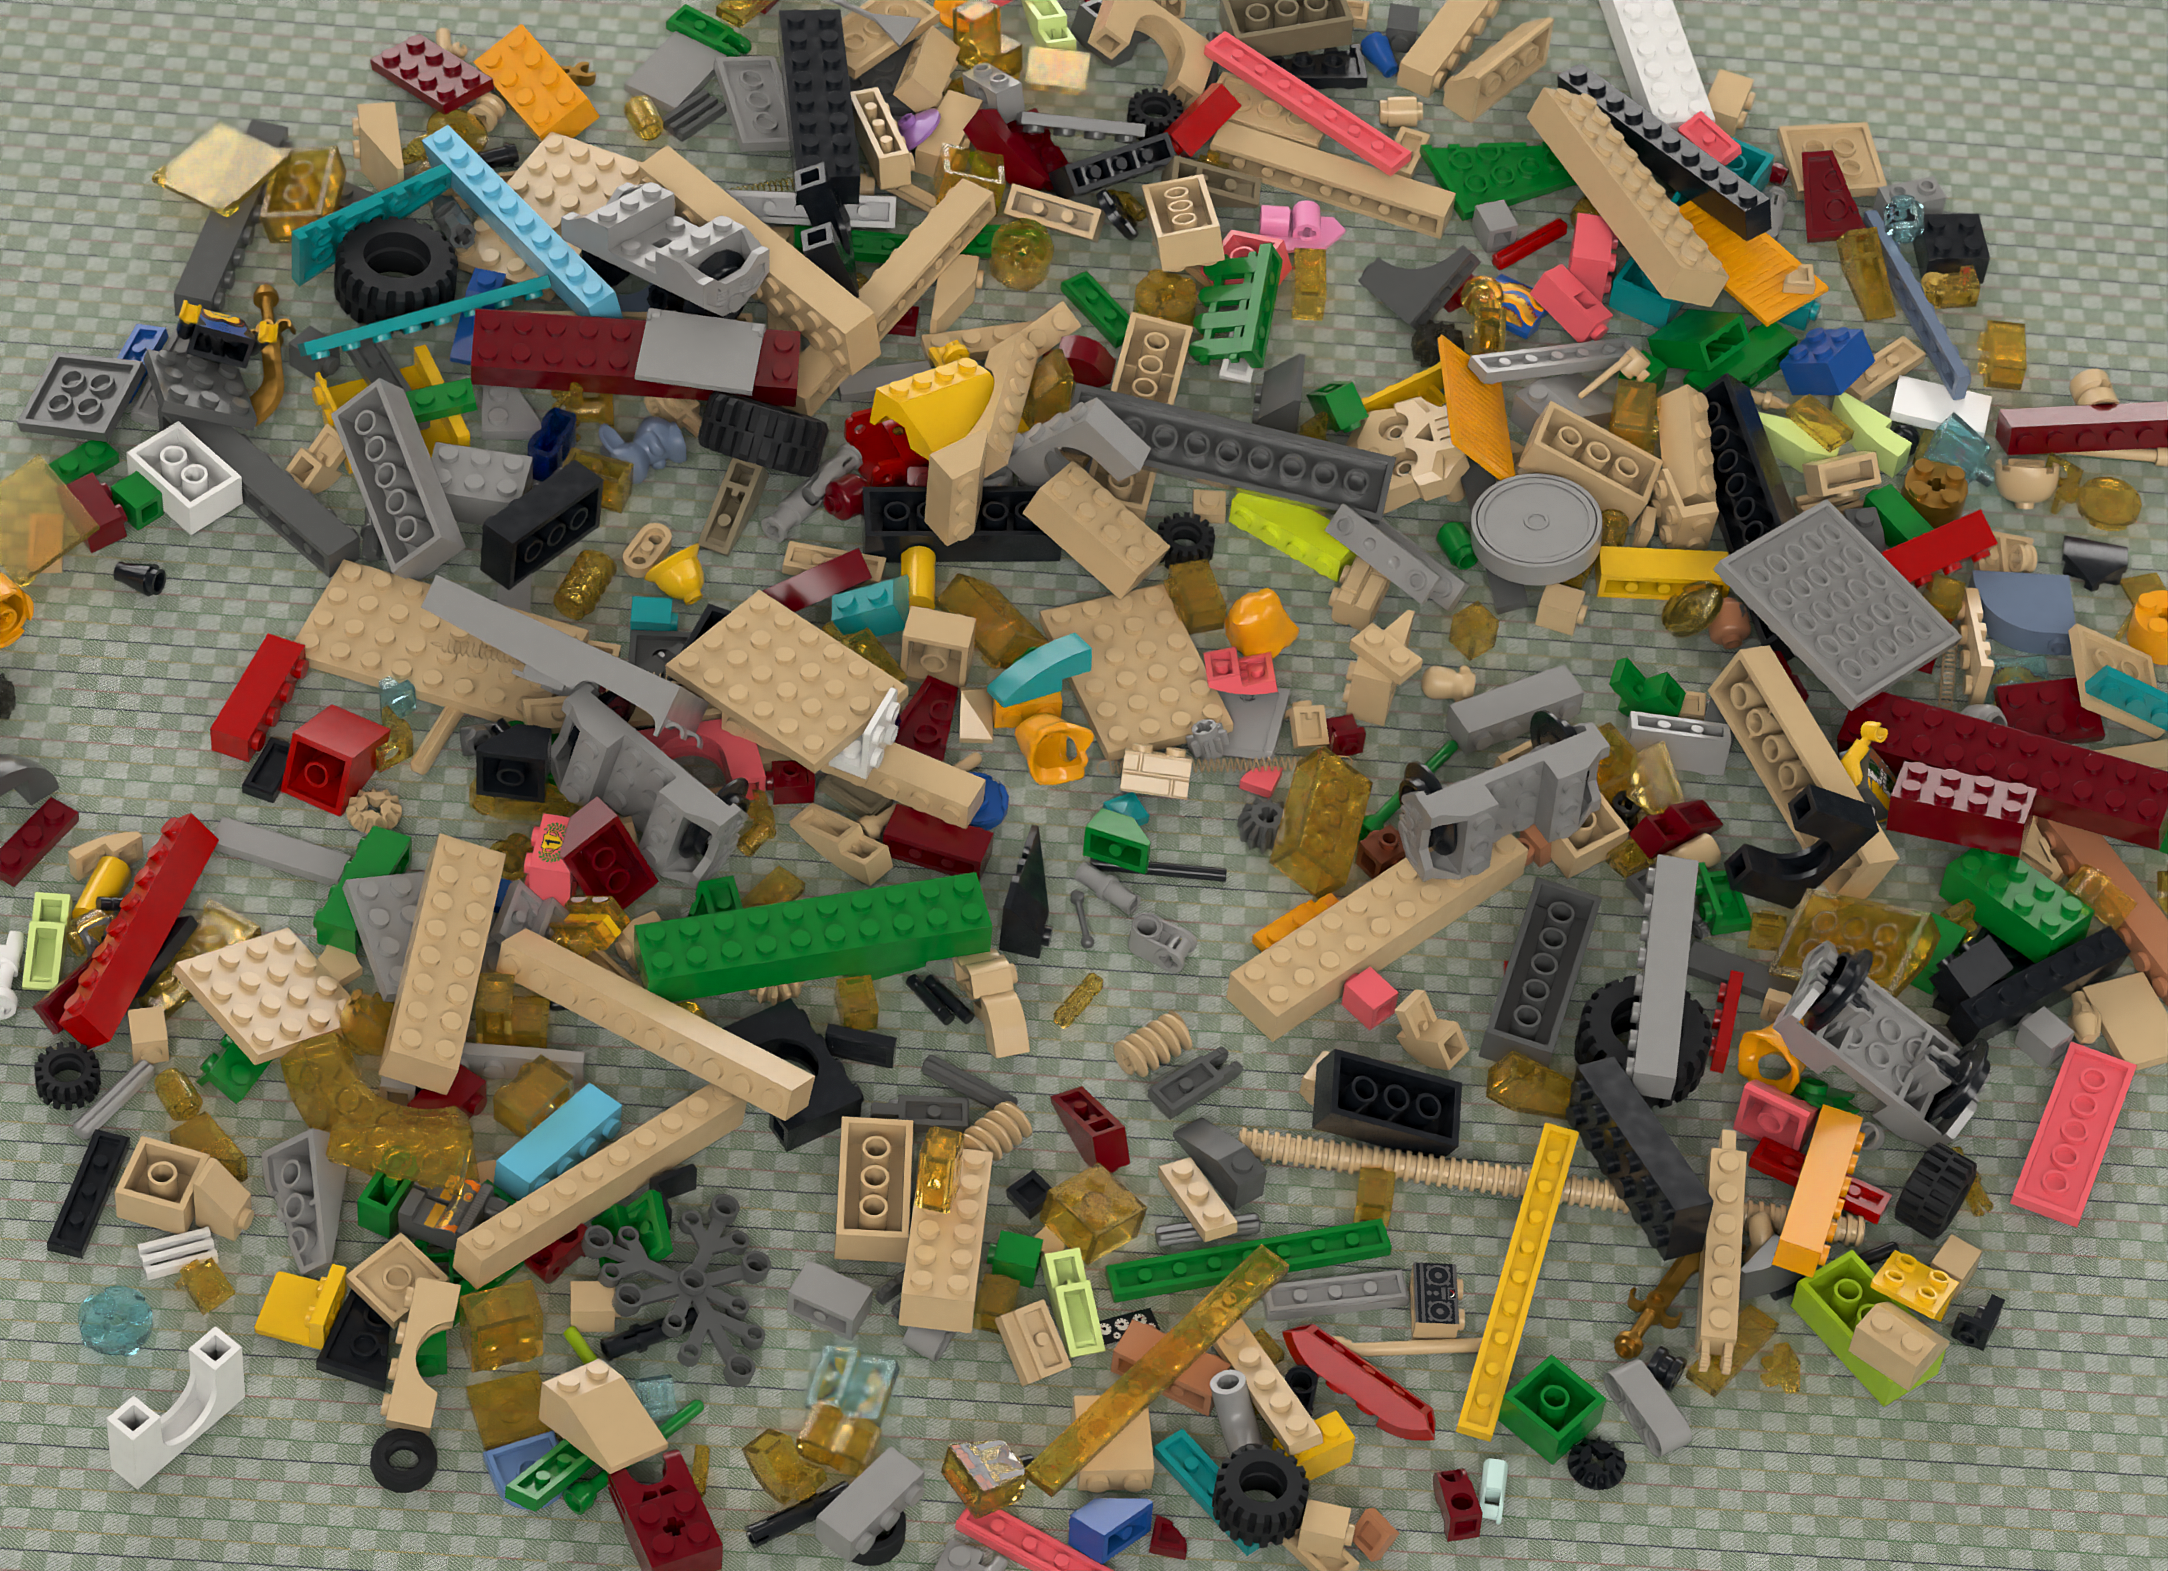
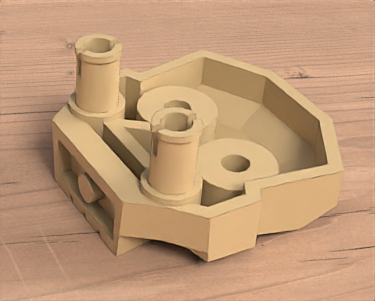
(1421, 449)

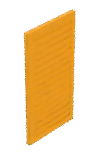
(1753, 267)
(1475, 413)

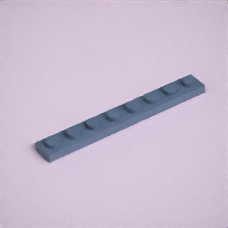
(1921, 313)

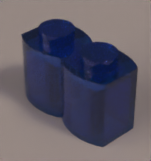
(552, 442)

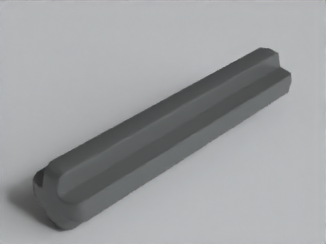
(965, 1082)
(1185, 1232)

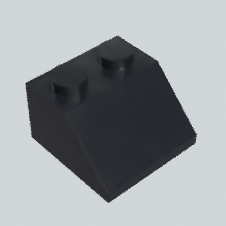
(515, 764)

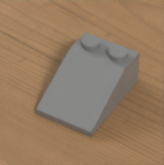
(1564, 391)

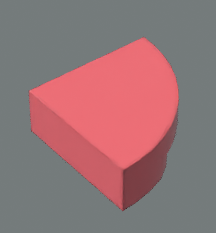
(1262, 782)

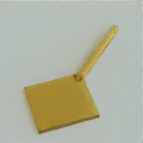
(2133, 588)

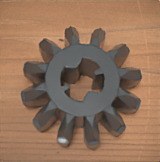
(1260, 823)

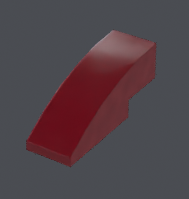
(991, 134)
(821, 581)
(1677, 825)

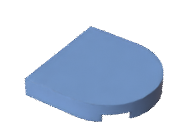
(512, 1459)

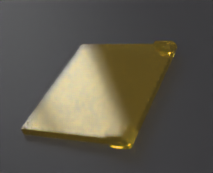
(221, 169)
(38, 521)

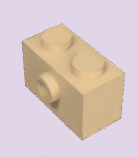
(1841, 474)

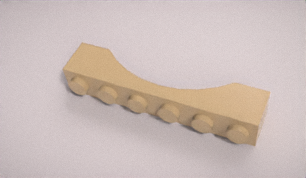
(1012, 368)

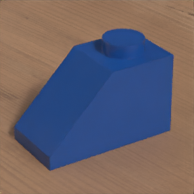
(1109, 1526)

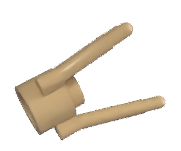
(1630, 364)

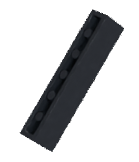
(2038, 986)

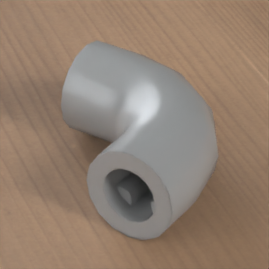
(1235, 1411)

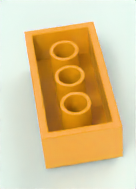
(536, 86)

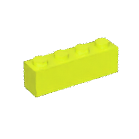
(1293, 531)

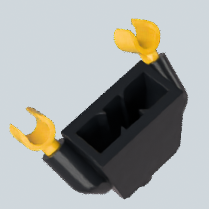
(222, 336)

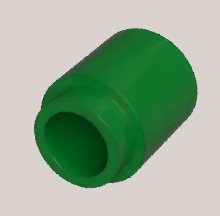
(1456, 545)

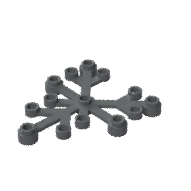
(635, 1261)

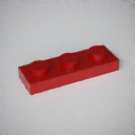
(1724, 1020)

